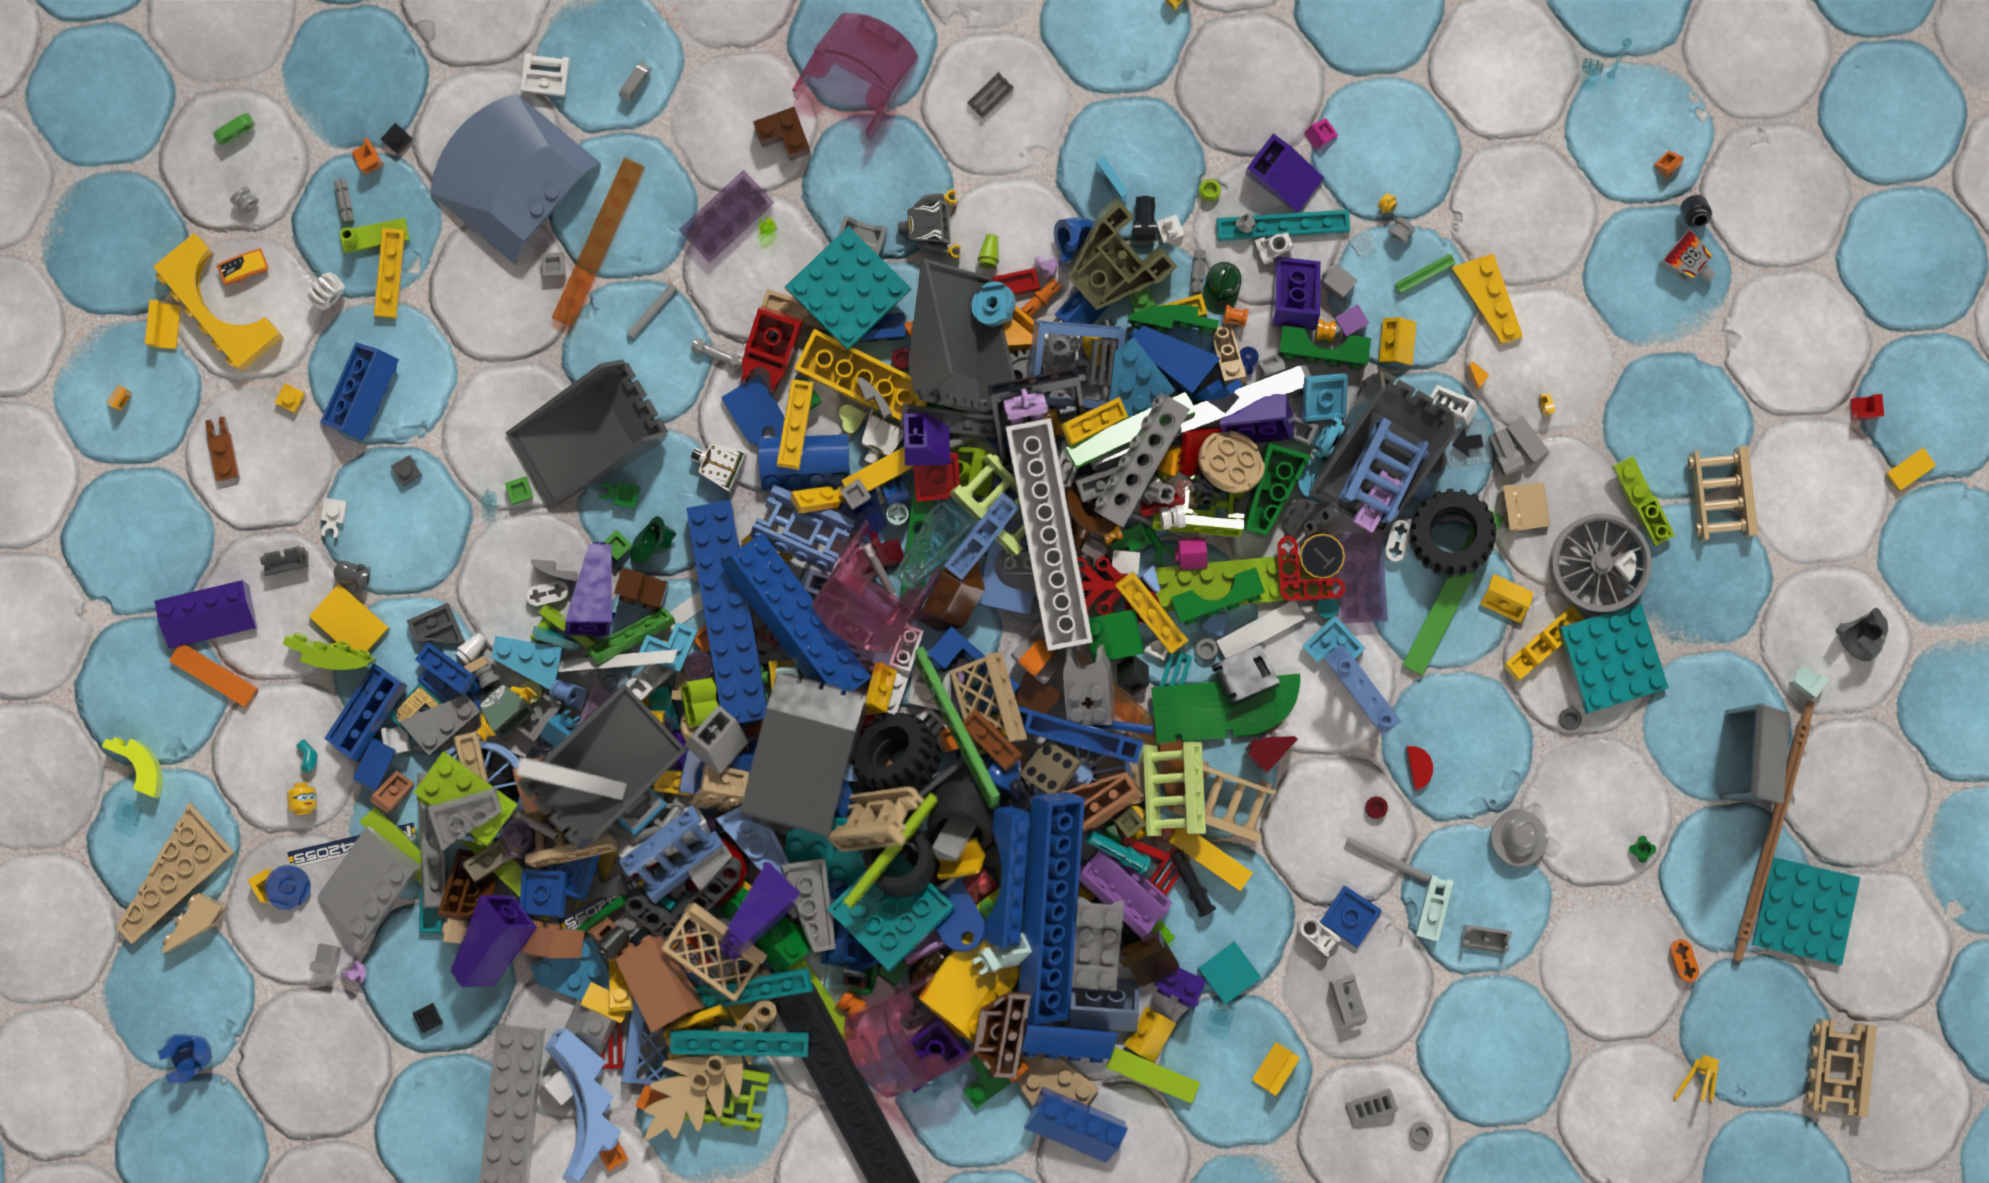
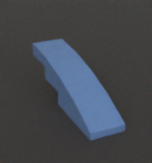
(981, 536)

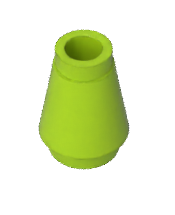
(989, 252)

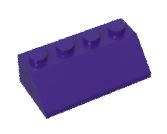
(206, 614)

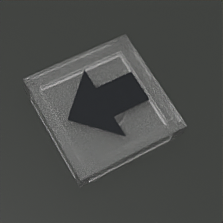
(1469, 445)

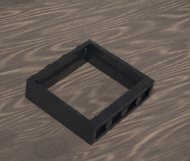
(1034, 384)

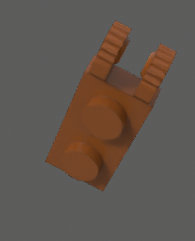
(222, 451)

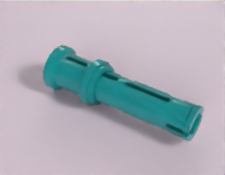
(1126, 855)

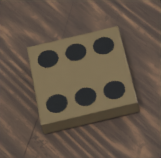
(1050, 768)

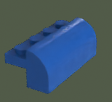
(822, 464)
(365, 712)

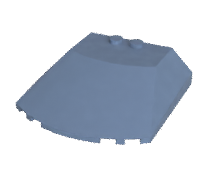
(508, 172)

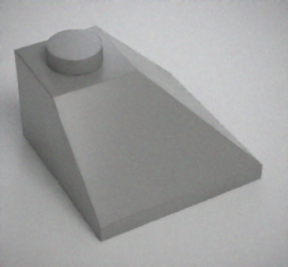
(590, 1027)

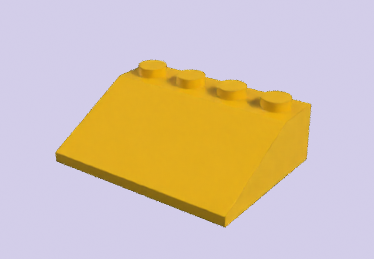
(959, 991)

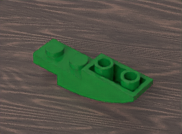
(1164, 316)

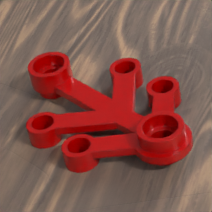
(1099, 585)

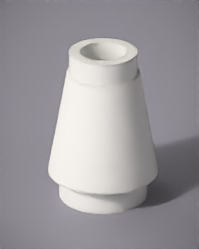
(471, 649)

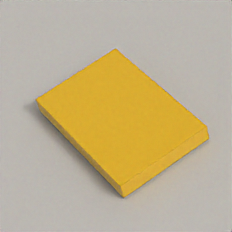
(348, 620)

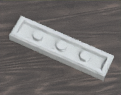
(1260, 629)

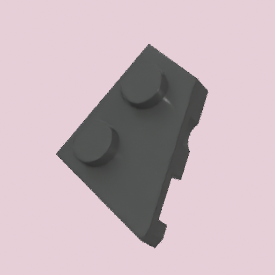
(436, 626)

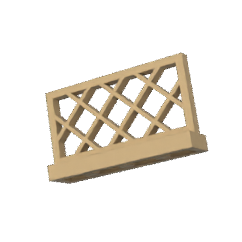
(1003, 694)
(715, 928)

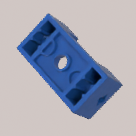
(947, 651)

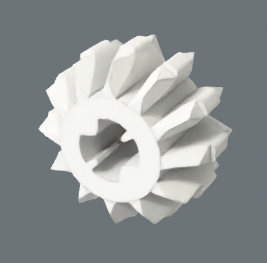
(325, 291)
(1061, 344)

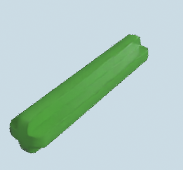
(1424, 273)

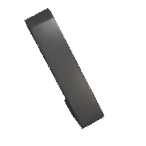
(669, 919)

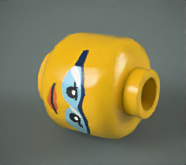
(301, 799)

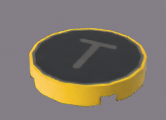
(1322, 556)

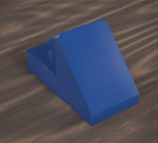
(895, 490)

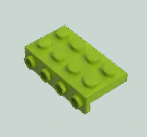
(451, 780)

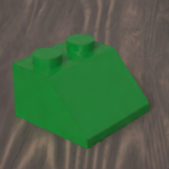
(1118, 634)

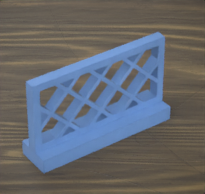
(632, 1049)

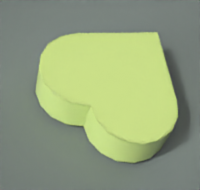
(851, 418)

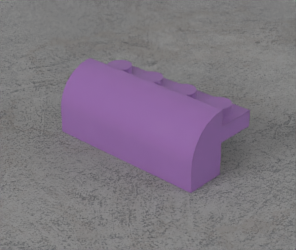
(1115, 882)

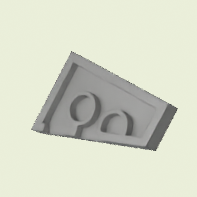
(441, 722)
(461, 815)

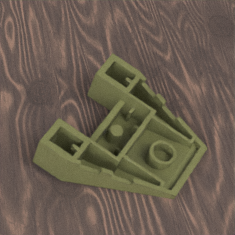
(1109, 266)

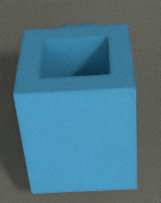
(559, 727)

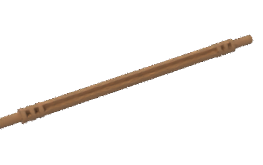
(1773, 833)

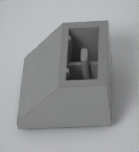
(717, 740)

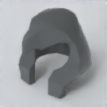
(1864, 636)

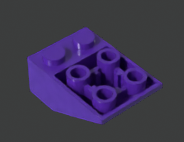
(1284, 173)

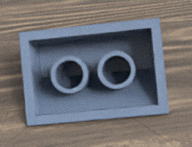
(1106, 1009)

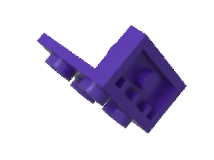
(1182, 985)

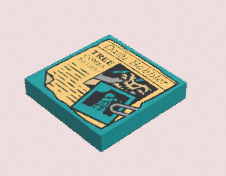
(414, 703)

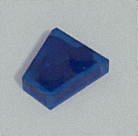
(868, 511)

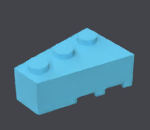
(530, 659)

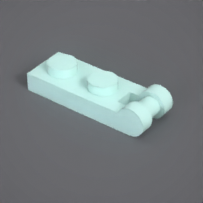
(1434, 908)

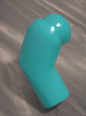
(309, 756)

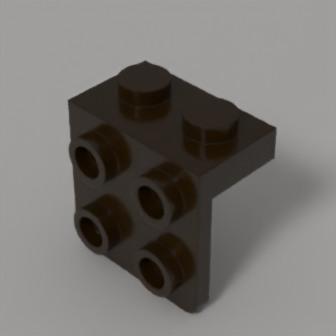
(1149, 958)

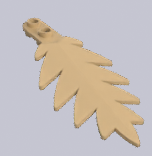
(702, 1078)

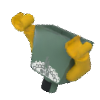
(504, 710)

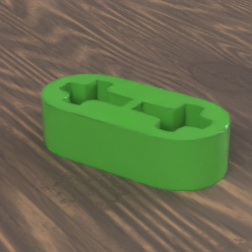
(233, 129)

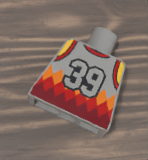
(1688, 259)
(692, 944)

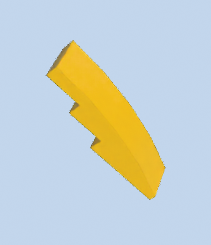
(1541, 645)
(1211, 858)

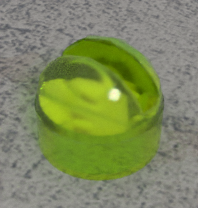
(767, 227)

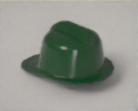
(1221, 287)
(653, 539)

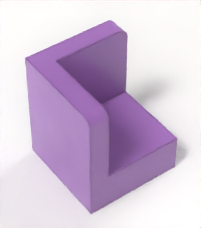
(1352, 321)

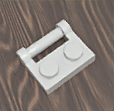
(545, 81)
(919, 692)

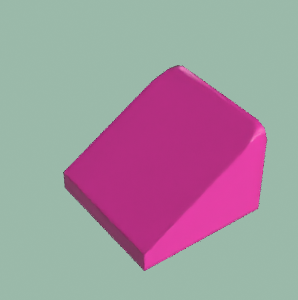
(1320, 133)

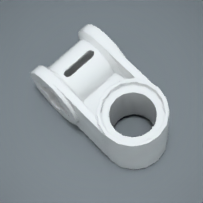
(1321, 938)

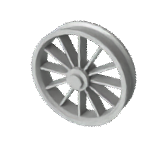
(1600, 563)

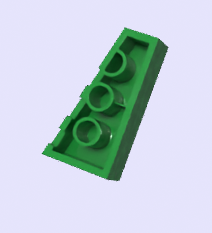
(1267, 498)
(783, 943)

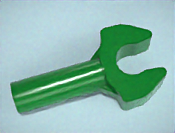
(1160, 548)

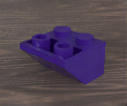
(925, 440)

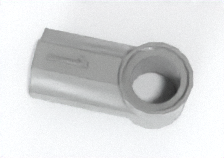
(1508, 458)
(1157, 492)

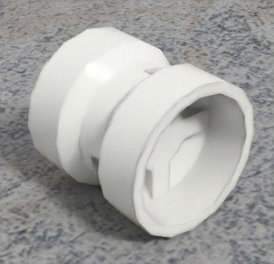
(1172, 517)

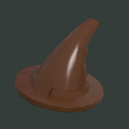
(1085, 518)

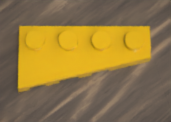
(1487, 290)

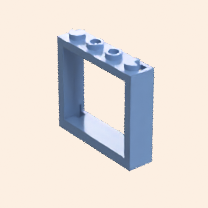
(1065, 328)

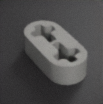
(634, 81)

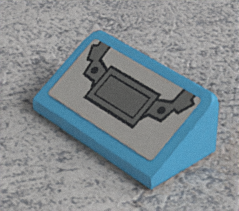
(642, 812)

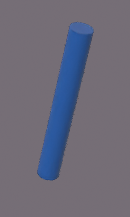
(1130, 727)

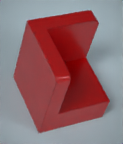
(1867, 407)

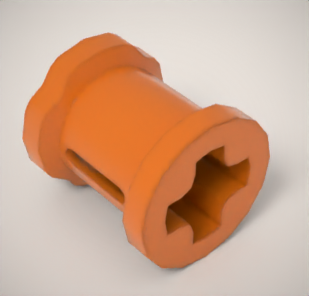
(1235, 316)

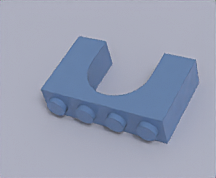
(996, 593)

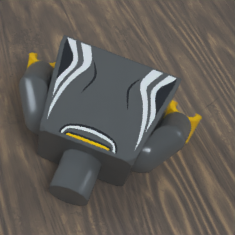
(930, 225)

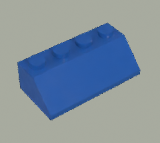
(359, 391)
(1068, 1042)
(1076, 1125)

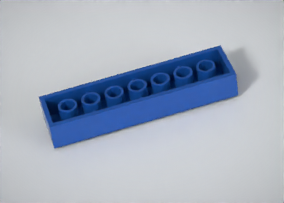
(791, 617)

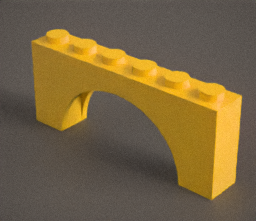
(182, 273)

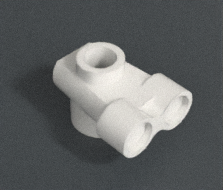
(1268, 247)

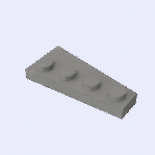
(811, 906)

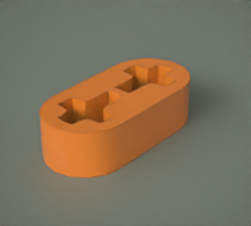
(1689, 959)

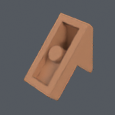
(392, 792)

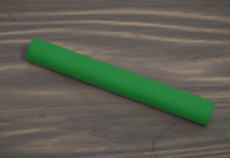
(603, 913)

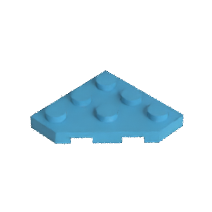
(1136, 379)
(573, 975)

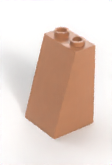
(658, 984)

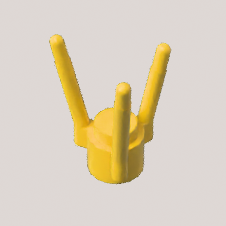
(1708, 1067)

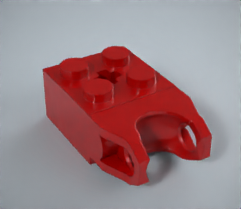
(769, 353)

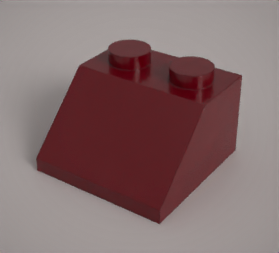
(1268, 751)

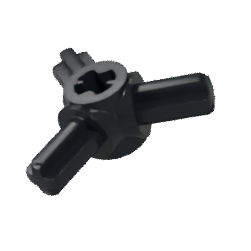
(1020, 798)

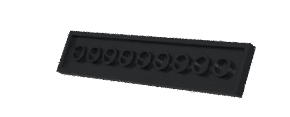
(846, 1090)

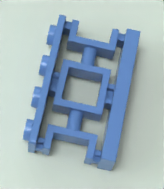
(796, 545)

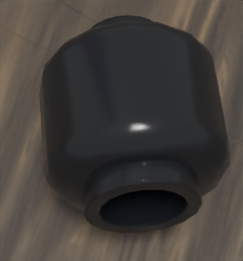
(1696, 211)

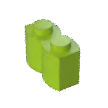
(699, 700)

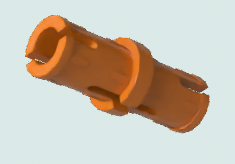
(1041, 298)

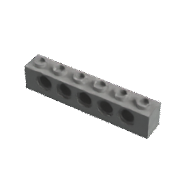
(1143, 471)

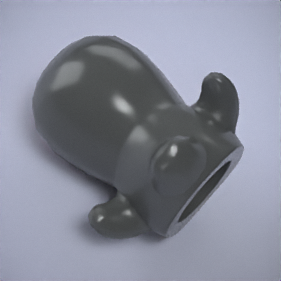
(351, 573)

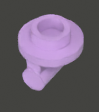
(1048, 268)
(358, 972)

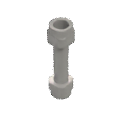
(699, 346)

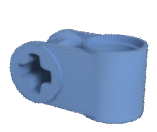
(568, 694)

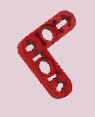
(1294, 579)

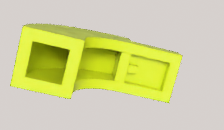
(148, 769)

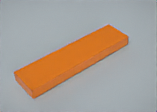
(213, 674)

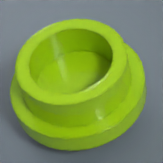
(1209, 190)

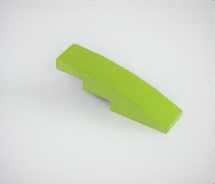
(390, 831)
(1153, 1075)

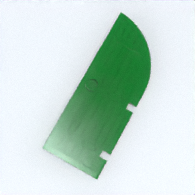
(1204, 713)

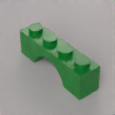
(1296, 344)
(1190, 606)

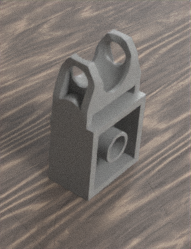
(1092, 682)

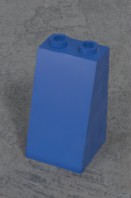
(1178, 361)

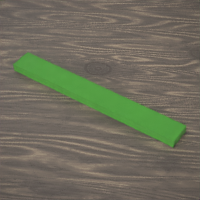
(1440, 615)
(956, 728)

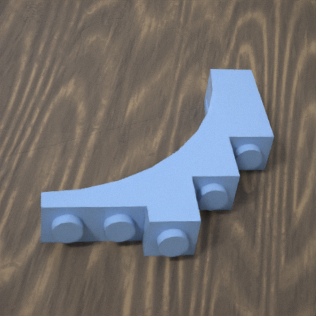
(591, 1100)

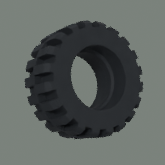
(1452, 503)
(883, 741)

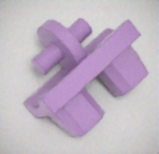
(1025, 405)

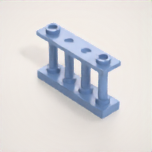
(1361, 470)
(1362, 689)
(677, 871)

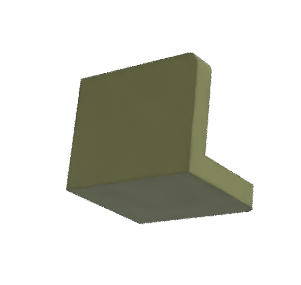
(1128, 821)

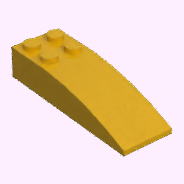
(837, 369)

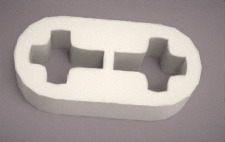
(1392, 539)
(547, 588)

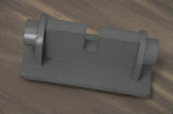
(294, 559)

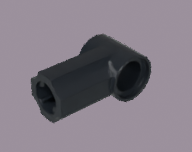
(1144, 225)

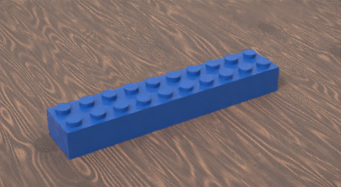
(727, 614)
(1051, 904)

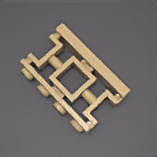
(861, 830)
(1859, 1071)

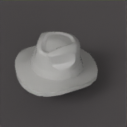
(1519, 838)

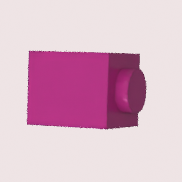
(1191, 553)

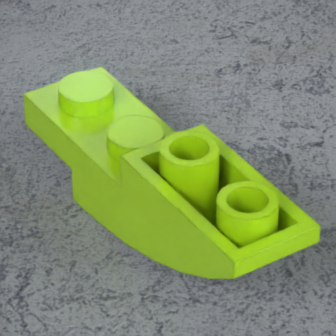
(1642, 501)
(335, 656)

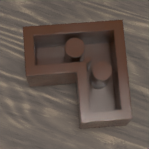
(783, 127)
(639, 588)

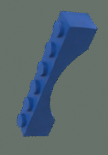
(1081, 736)
(1011, 834)

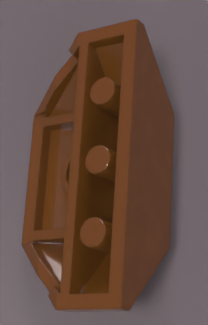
(953, 599)
(461, 892)
(1001, 1033)

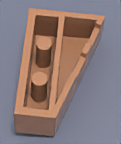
(1106, 798)
(554, 941)

